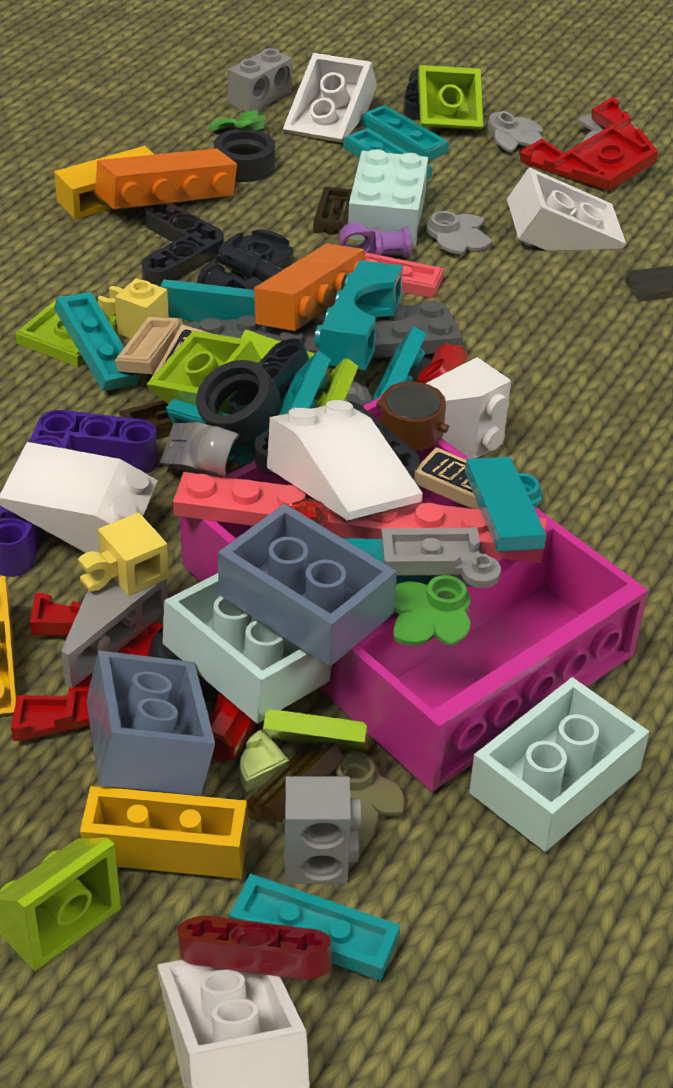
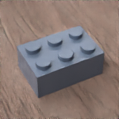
(306, 584)
(149, 724)

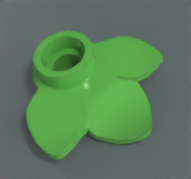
(248, 120)
(431, 611)

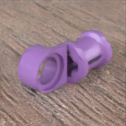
(377, 242)

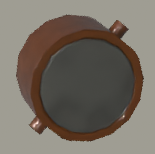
(414, 413)

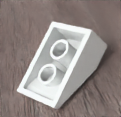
(331, 98)
(562, 216)
(474, 407)
(339, 460)
(74, 492)
(233, 1028)

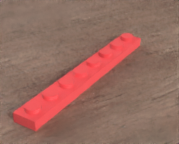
(251, 501)

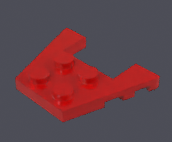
(603, 158)
(47, 715)

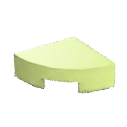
(260, 760)

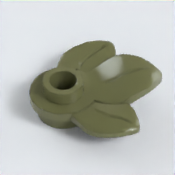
(375, 792)

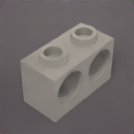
(260, 80)
(320, 830)

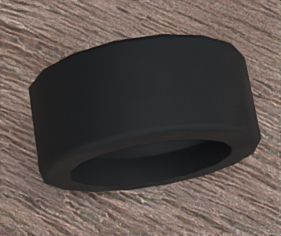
(250, 150)
(229, 379)

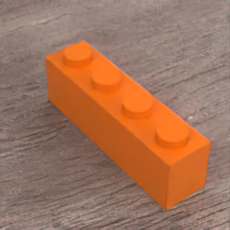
(165, 178)
(305, 287)

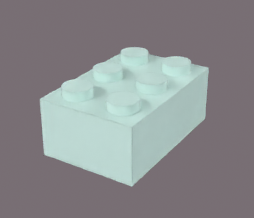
(388, 192)
(238, 652)
(558, 763)

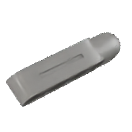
(198, 448)

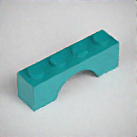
(350, 325)

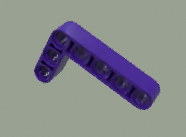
(83, 432)

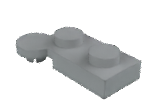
(439, 553)

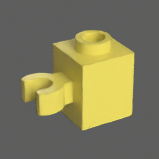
(134, 305)
(129, 554)

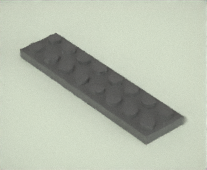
(429, 317)

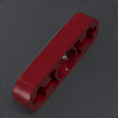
(255, 947)

